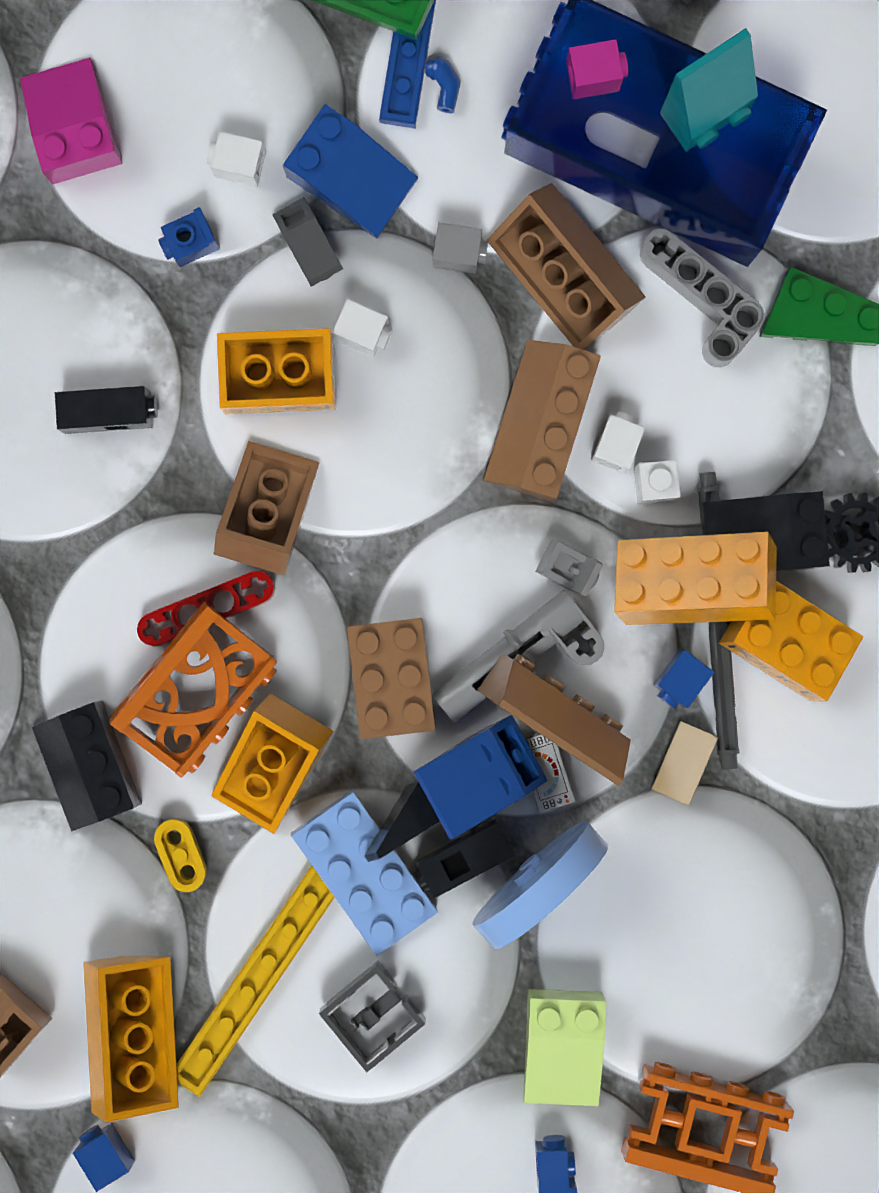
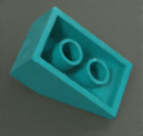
(712, 93)

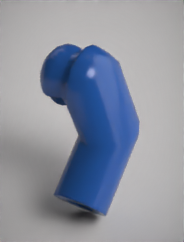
(445, 75)

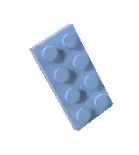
(376, 894)

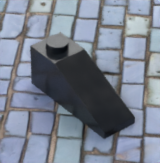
(406, 820)

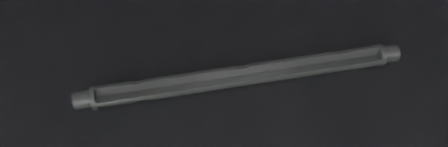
(721, 661)

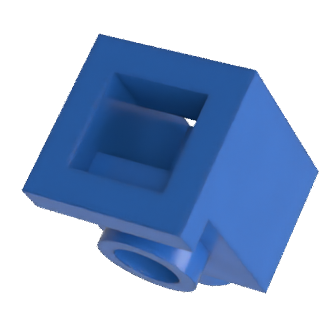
(199, 245)
(555, 1166)

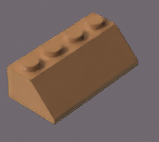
(565, 267)
(542, 419)
(558, 717)

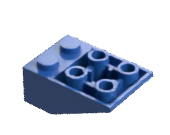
(480, 776)

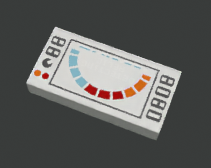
(557, 789)

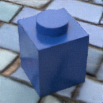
(682, 679)
(103, 1156)

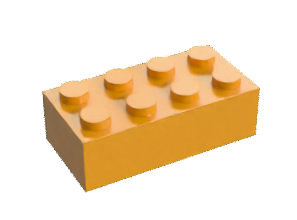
(696, 579)

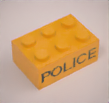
(276, 371)
(799, 648)

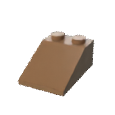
(265, 508)

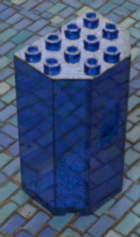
(710, 195)

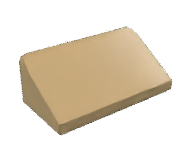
(684, 763)

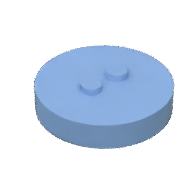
(540, 885)

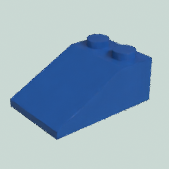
(349, 171)

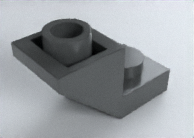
(307, 242)

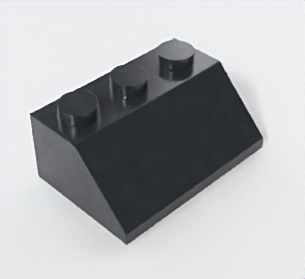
(86, 765)

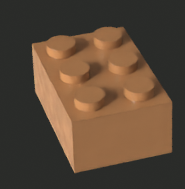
(391, 678)

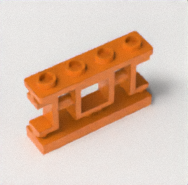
(696, 1159)

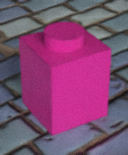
(596, 69)

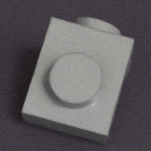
(569, 568)

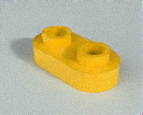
(177, 855)

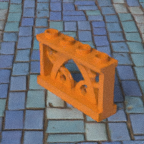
(191, 638)

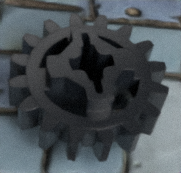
(842, 525)

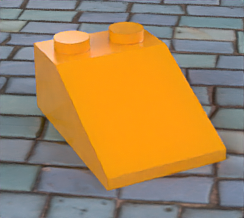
(271, 762)

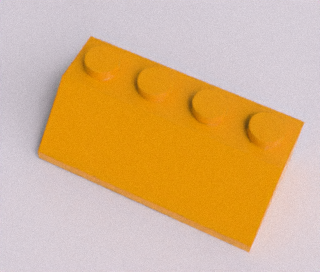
(130, 1036)

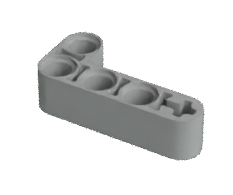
(696, 293)

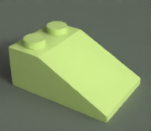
(564, 1047)

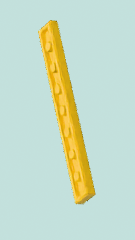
(254, 983)

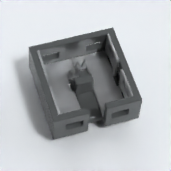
(372, 1016)

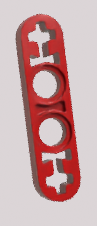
(206, 596)

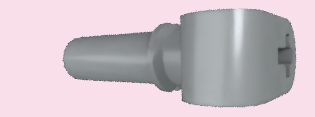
(553, 622)

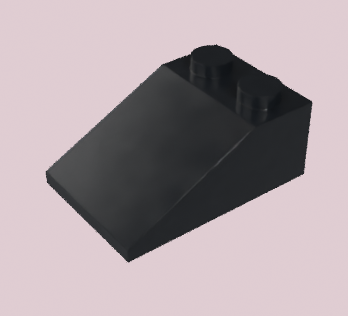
(791, 519)

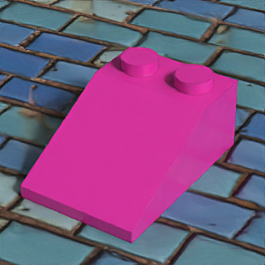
(69, 121)

